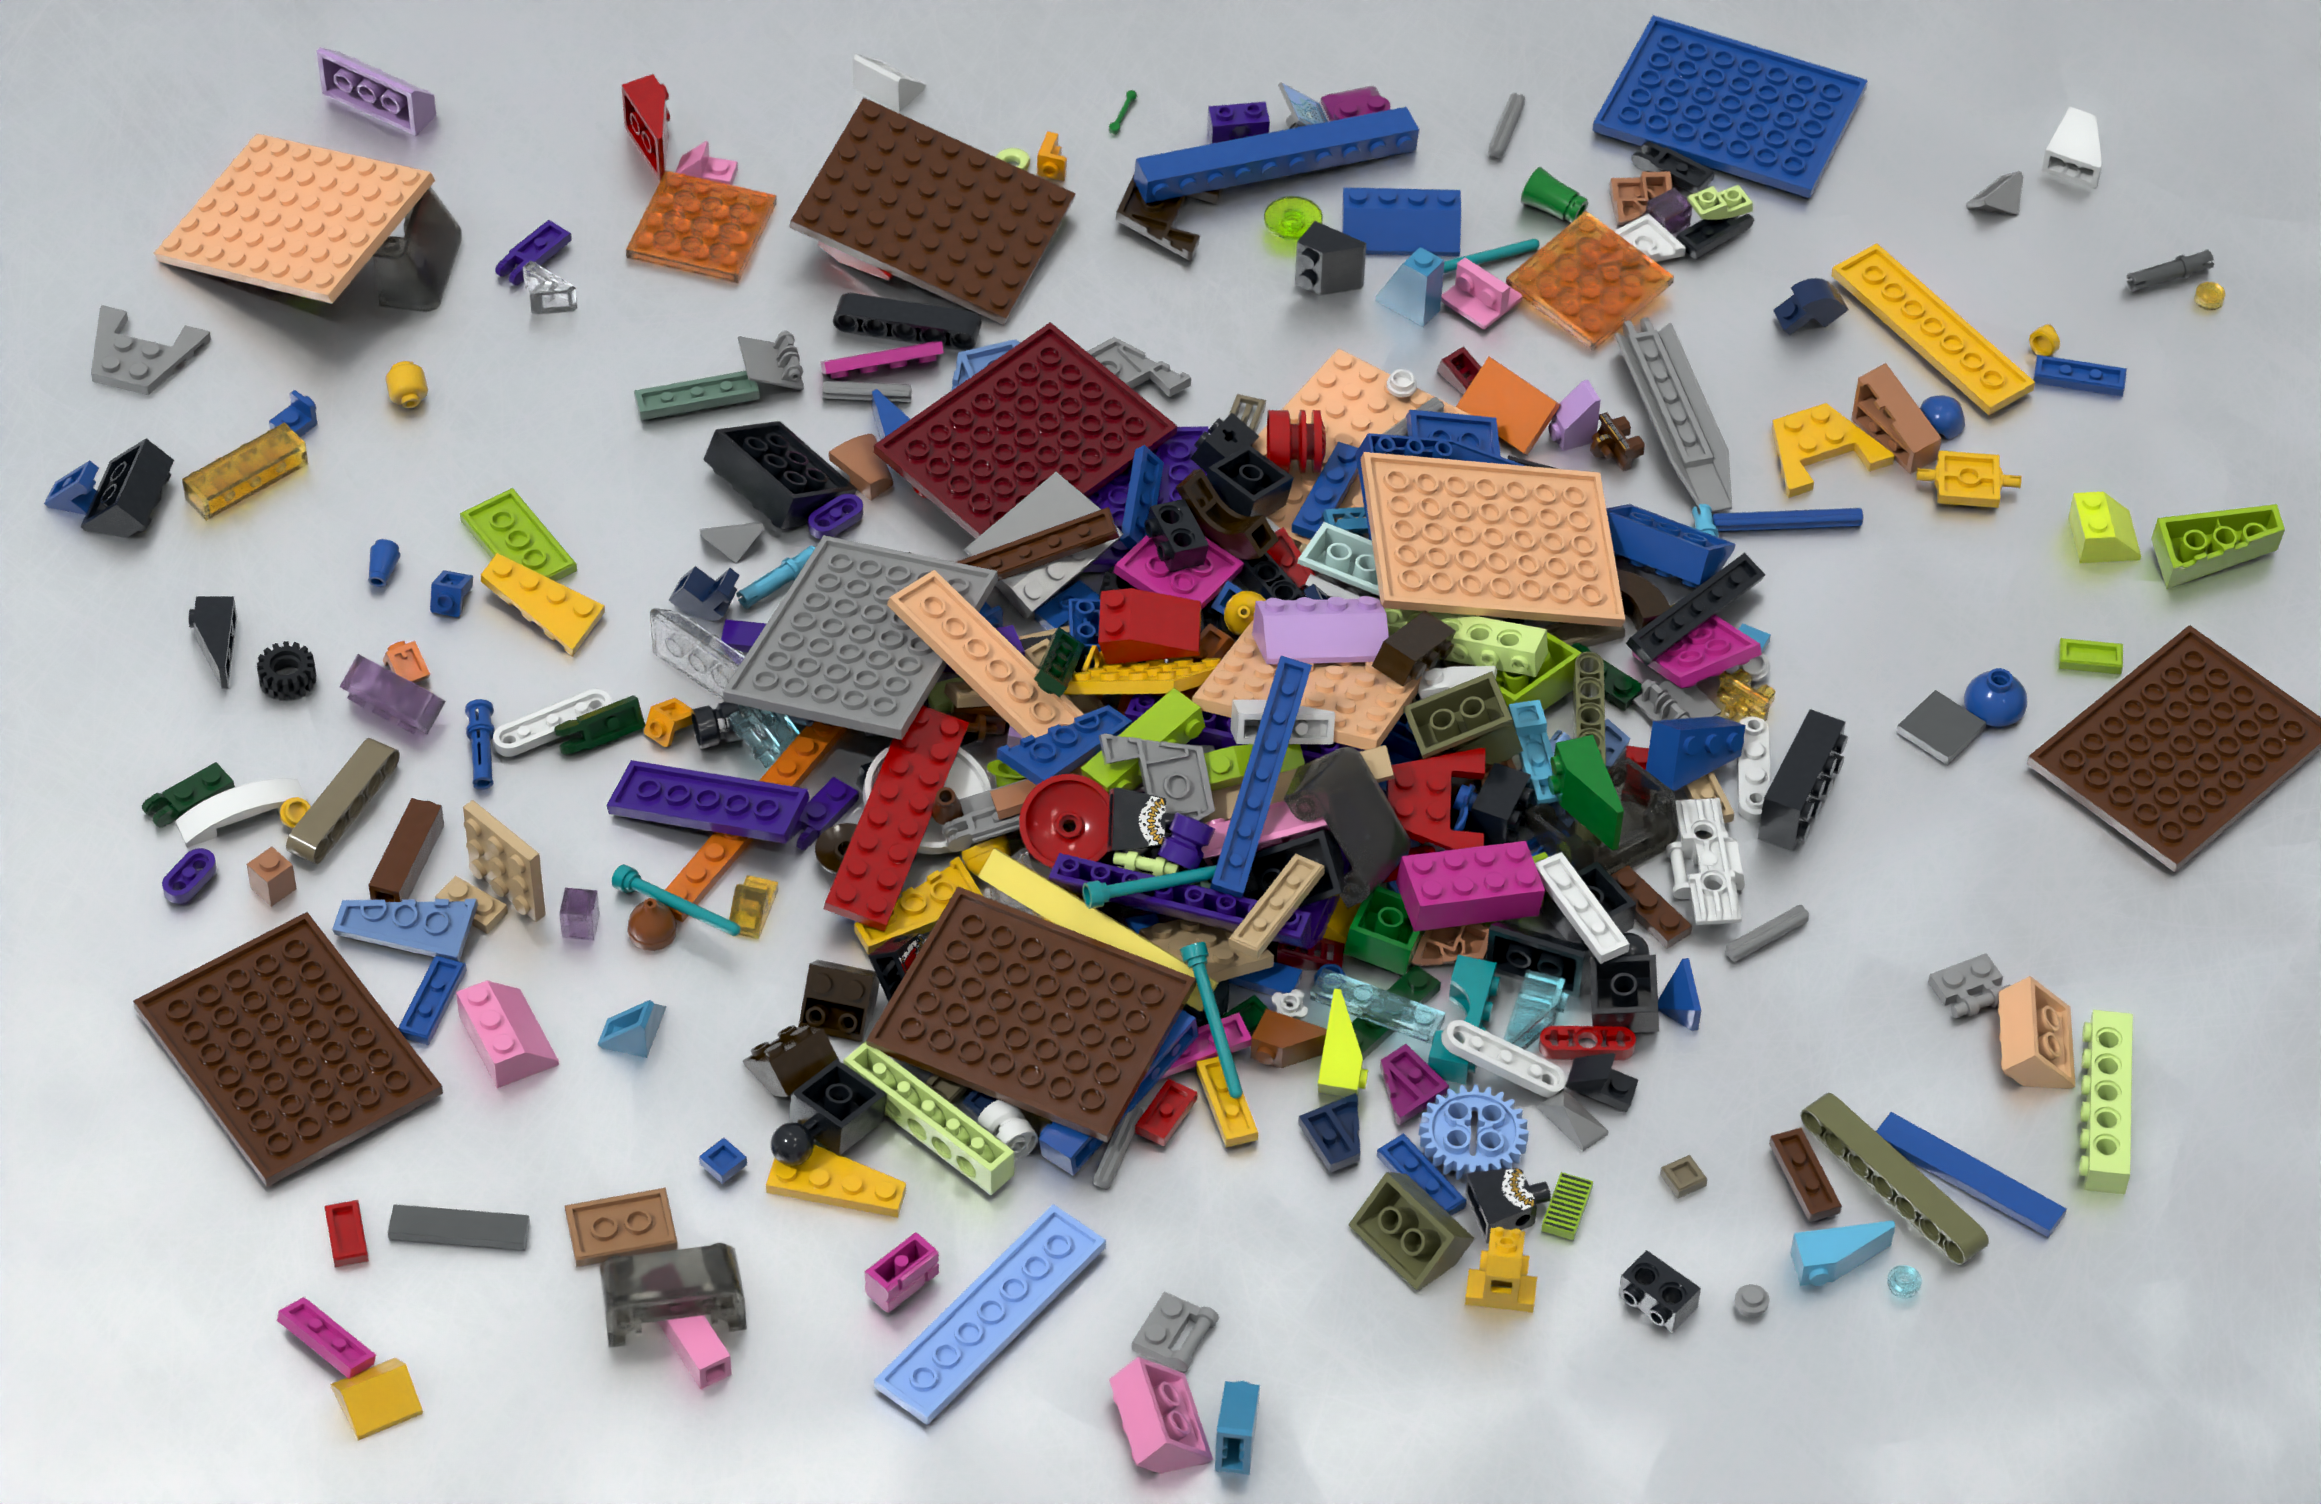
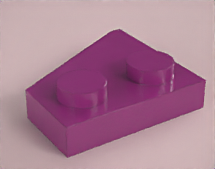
(1410, 1083)

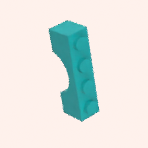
(1470, 989)

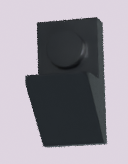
(1597, 1079)

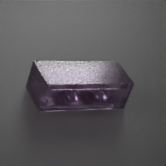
(391, 695)

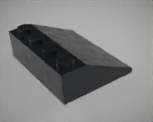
(775, 471)

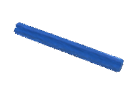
(1788, 519)

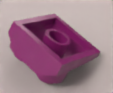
(1354, 103)

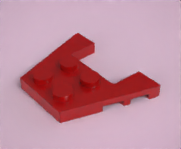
(1423, 797)

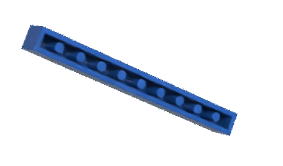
(1275, 154)

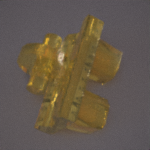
(1741, 698)

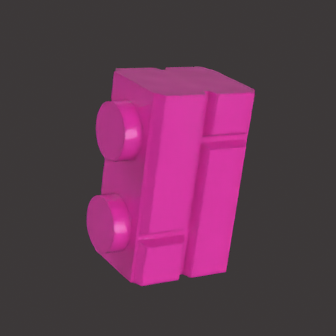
(901, 1272)

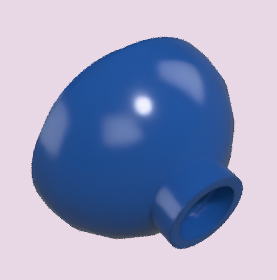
(1996, 698)

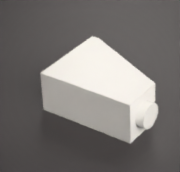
(2075, 149)

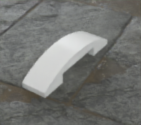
(234, 805)

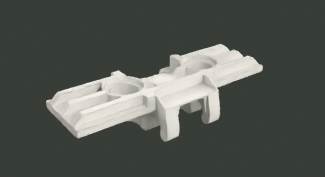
(1718, 859)

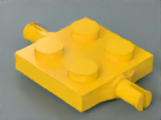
(1968, 479)

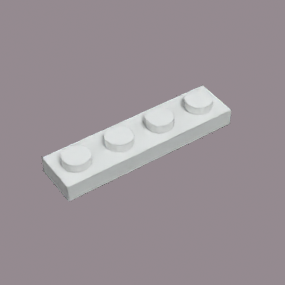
(1581, 908)

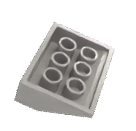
(1045, 507)

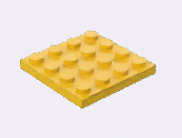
(1142, 678)

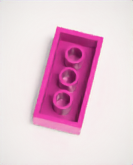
(1470, 886)

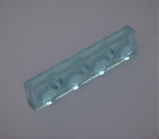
(1379, 1006)

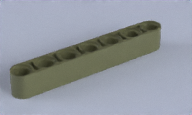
(1589, 711)
(1894, 1178)

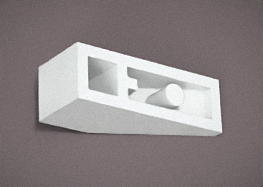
(1310, 726)

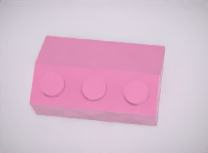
(504, 1032)
(1159, 1417)

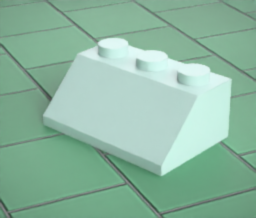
(1342, 557)

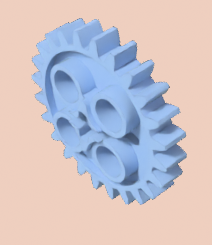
(1442, 1130)

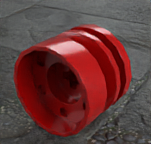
(1296, 441)

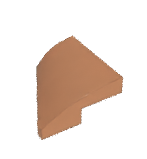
(1631, 195)
(863, 466)
(1445, 944)

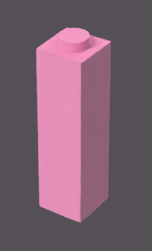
(698, 1348)

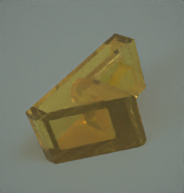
(753, 904)

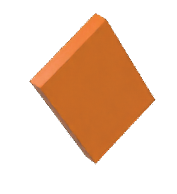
(1516, 404)

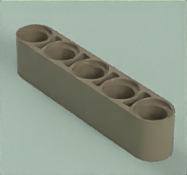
(342, 801)

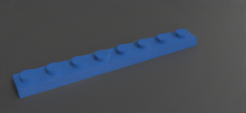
(1260, 777)

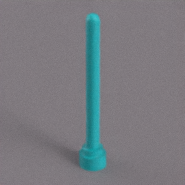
(1494, 254)
(628, 880)
(1098, 893)
(1196, 957)

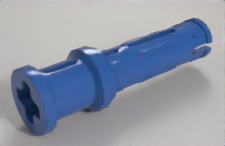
(480, 733)

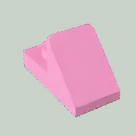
(700, 165)

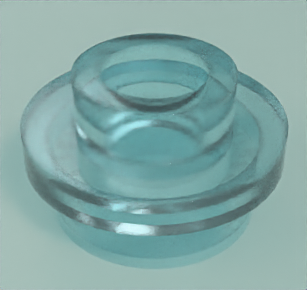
(1902, 1288)

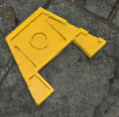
(1817, 436)

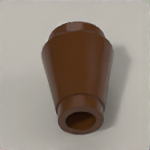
(946, 806)

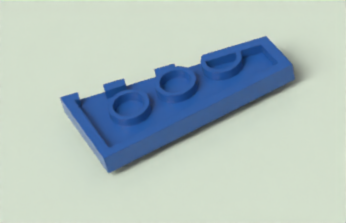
(1063, 746)

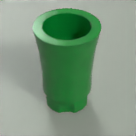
(1553, 196)

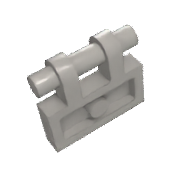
(1966, 979)

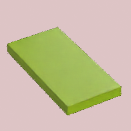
(514, 531)

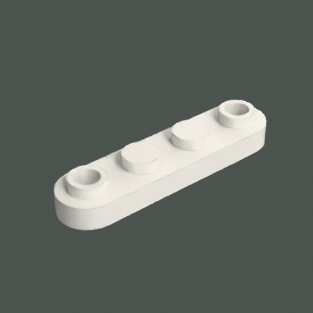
(539, 726)
(1753, 769)
(1503, 1058)

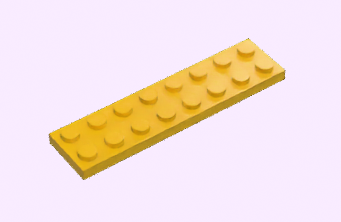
(1933, 329)

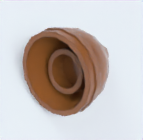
(651, 925)

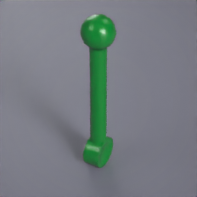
(1114, 128)

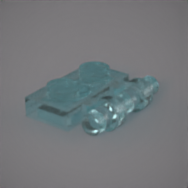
(774, 729)

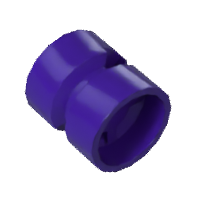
(1186, 841)

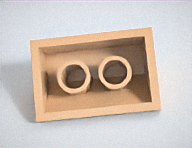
(2036, 1036)

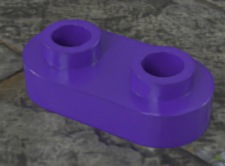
(832, 516)
(185, 880)

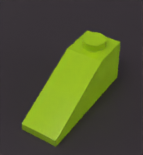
(1228, 765)

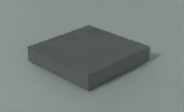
(1941, 727)

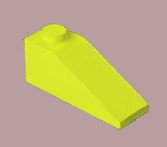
(1341, 1060)

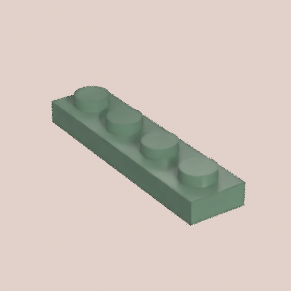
(695, 395)

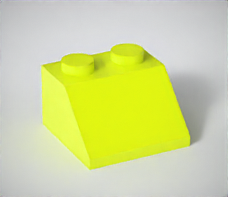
(2102, 529)

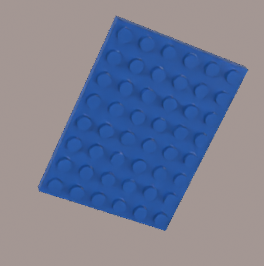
(1731, 105)

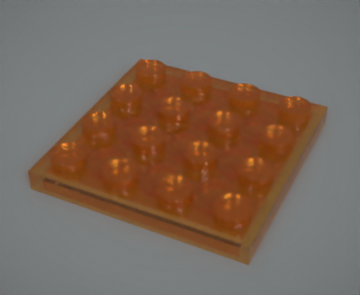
(701, 226)
(1589, 280)

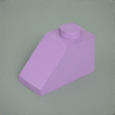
(1576, 418)

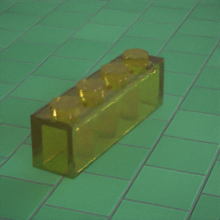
(245, 471)

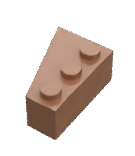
(1894, 419)

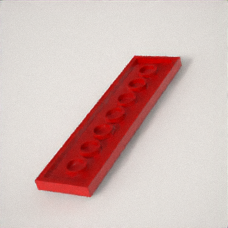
(895, 819)

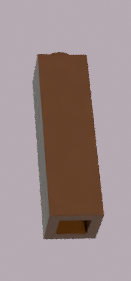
(407, 852)

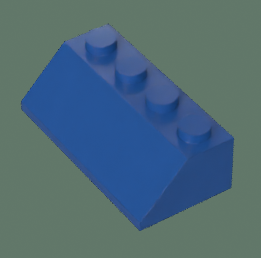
(1403, 220)
(1666, 545)

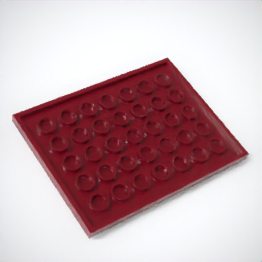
(1018, 424)

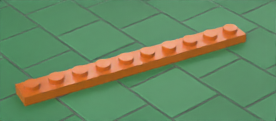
(723, 849)

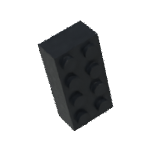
(1803, 780)

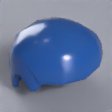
(1944, 415)

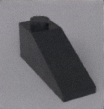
(215, 630)

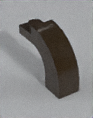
(1235, 533)
(1640, 599)

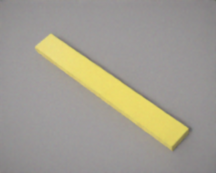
(1072, 913)

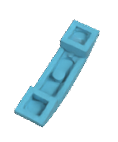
(1536, 754)

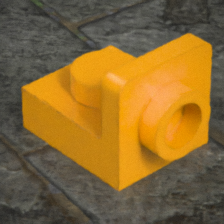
(1049, 158)
(666, 719)

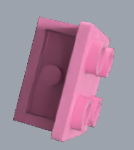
(1479, 295)

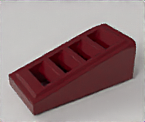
(1449, 372)
(1308, 961)

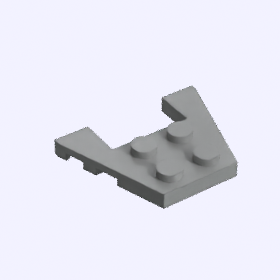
(135, 362)
(1134, 368)
(1167, 771)

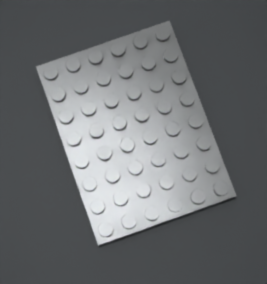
(839, 648)

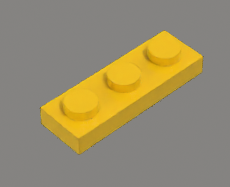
(1230, 1114)

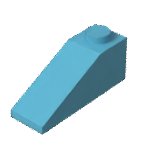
(1833, 1252)

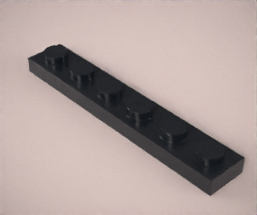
(1695, 609)

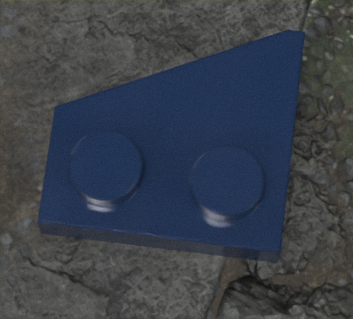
(1334, 1132)

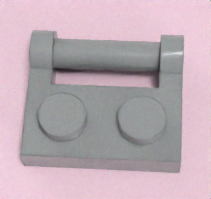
(1165, 1327)

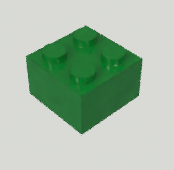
(1383, 932)

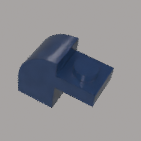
(1811, 299)
(703, 596)

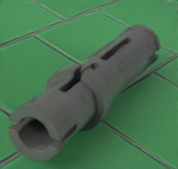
(2182, 267)

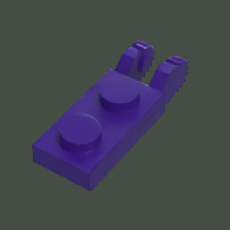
(536, 247)
(824, 811)

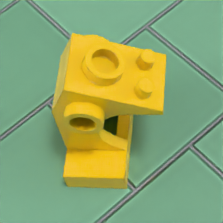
(1505, 1267)

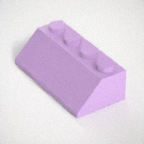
(375, 92)
(1320, 629)

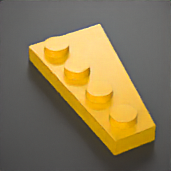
(552, 606)
(919, 907)
(838, 1182)

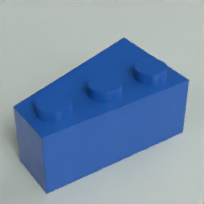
(1692, 748)

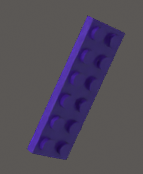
(708, 801)

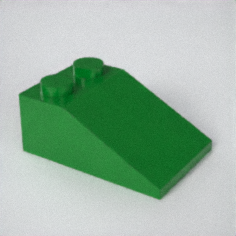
(1586, 788)

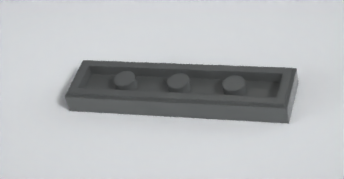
(458, 1227)

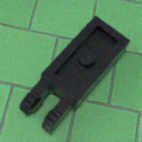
(1683, 170)
(1711, 233)

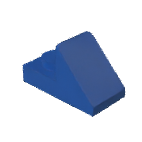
(74, 490)

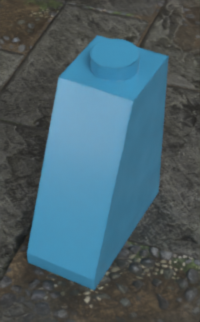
(1415, 288)
(1236, 1427)

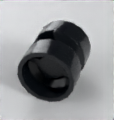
(707, 726)

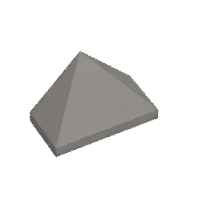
(2000, 196)
(733, 539)
(1573, 1120)

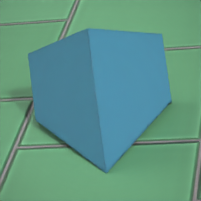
(633, 1029)

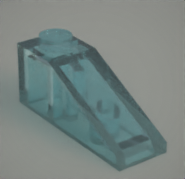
(1536, 1008)

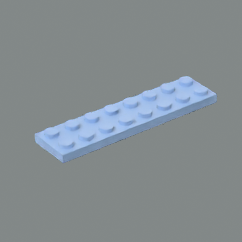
(989, 1314)

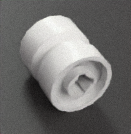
(1010, 1127)

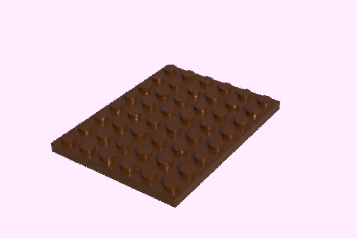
(933, 211)
(2180, 748)
(1032, 1013)
(287, 1048)

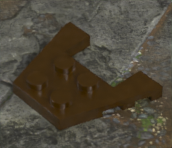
(1158, 218)

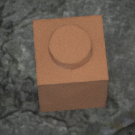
(271, 876)

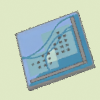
(1302, 108)

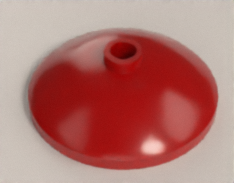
(1061, 801)

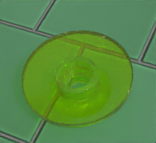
(1291, 216)

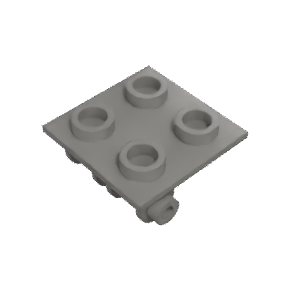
(772, 362)
(1671, 702)

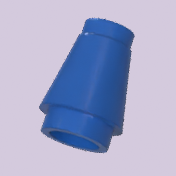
(382, 561)

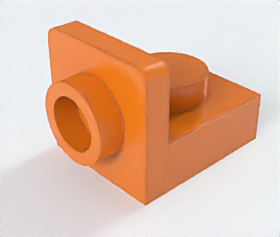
(406, 661)

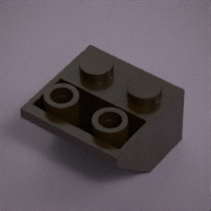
(839, 999)
(790, 1059)

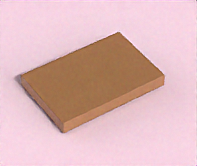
(621, 1226)

